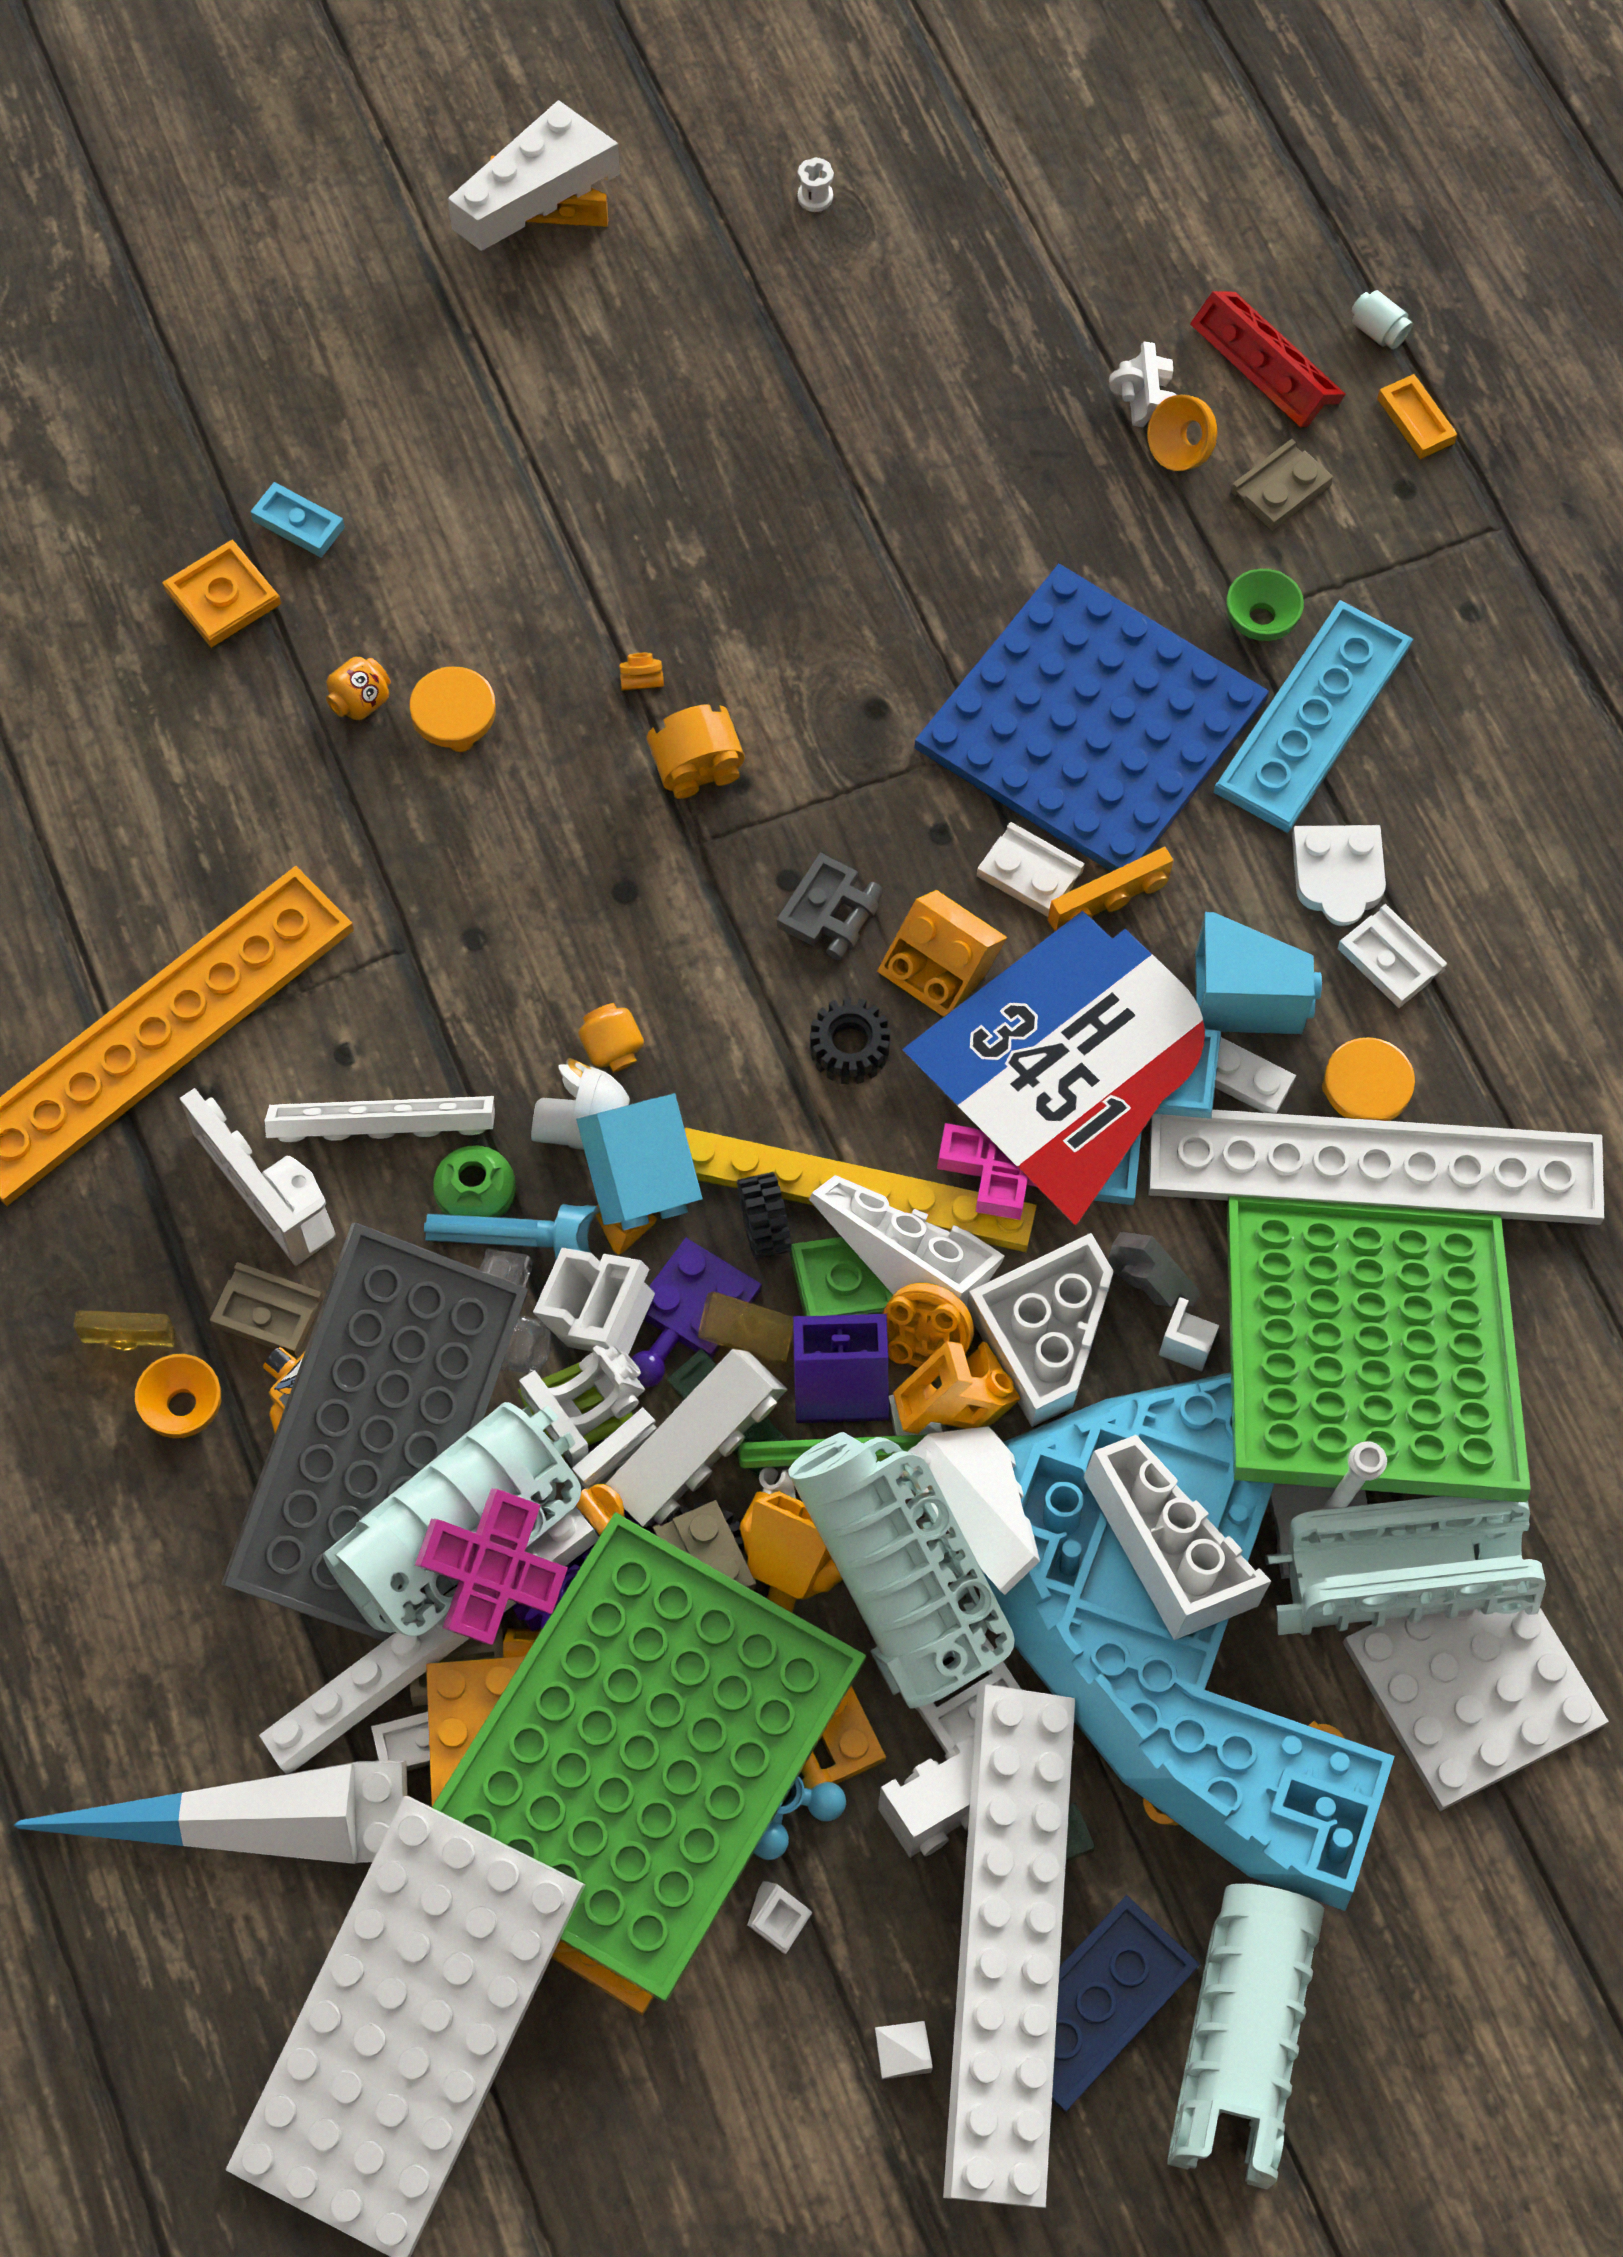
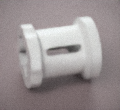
(819, 187)

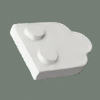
(1339, 870)

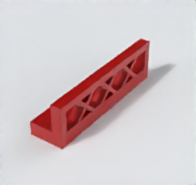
(1265, 357)

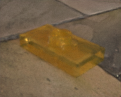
(746, 1327)
(124, 1329)

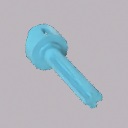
(567, 1231)

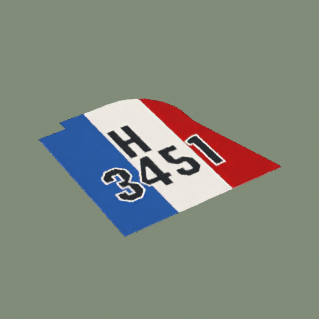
(1067, 1056)

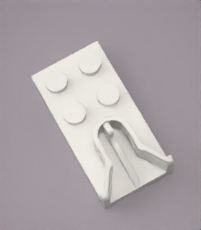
(281, 1197)

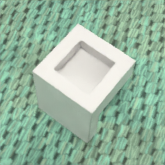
(1188, 1338)

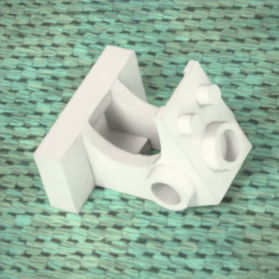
(612, 1376)

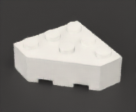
(1045, 1323)

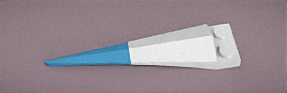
(308, 1814)

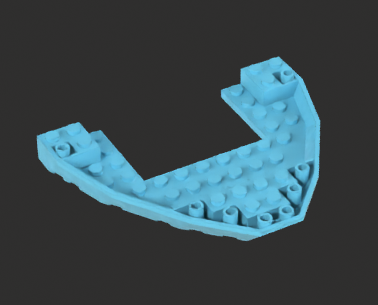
(1241, 1780)

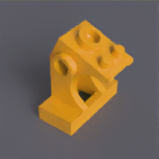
(971, 1393)

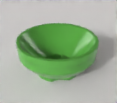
(1269, 591)
(489, 1198)

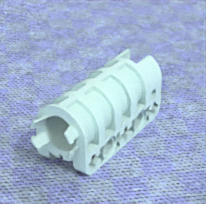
(381, 1551)

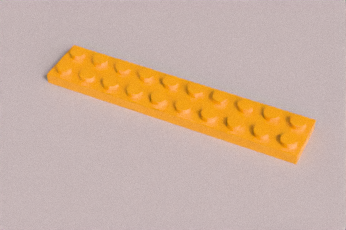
(163, 1027)

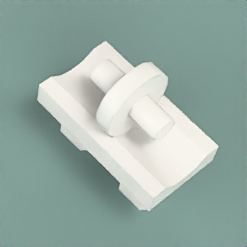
(1140, 382)

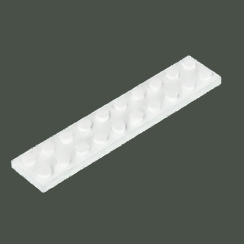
(1379, 1164)
(1010, 1949)

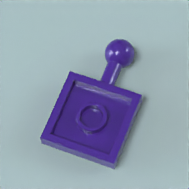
(680, 1303)

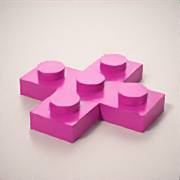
(974, 1153)
(491, 1566)

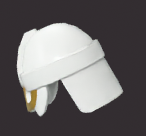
(594, 1092)

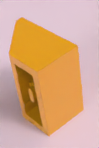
(941, 952)

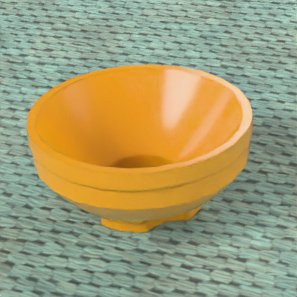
(1168, 432)
(171, 1377)

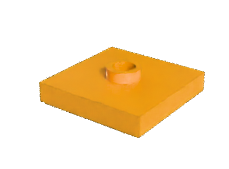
(221, 593)

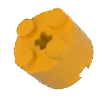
(696, 750)

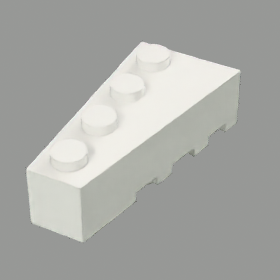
(531, 175)
(695, 1437)
(1175, 1550)
(930, 1801)

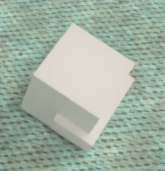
(595, 1300)

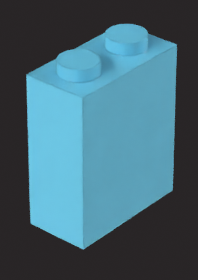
(640, 1161)

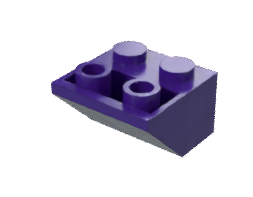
(841, 1368)

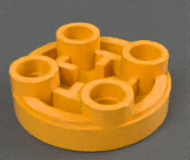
(452, 707)
(1368, 1080)
(924, 1319)

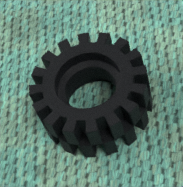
(853, 1017)
(764, 1215)

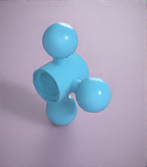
(824, 1802)

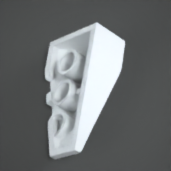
(903, 1245)
(984, 1498)

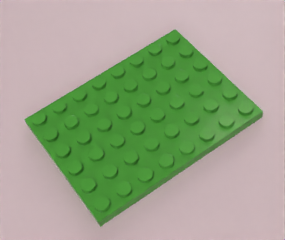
(1378, 1335)
(650, 1746)

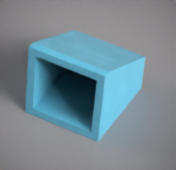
(1252, 980)

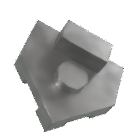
(1150, 1268)

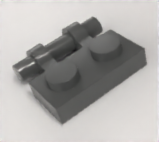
(818, 899)

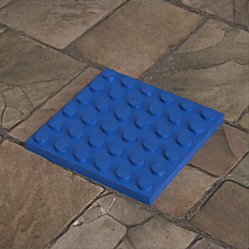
(1091, 720)

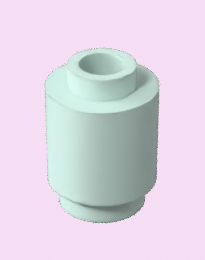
(1381, 319)

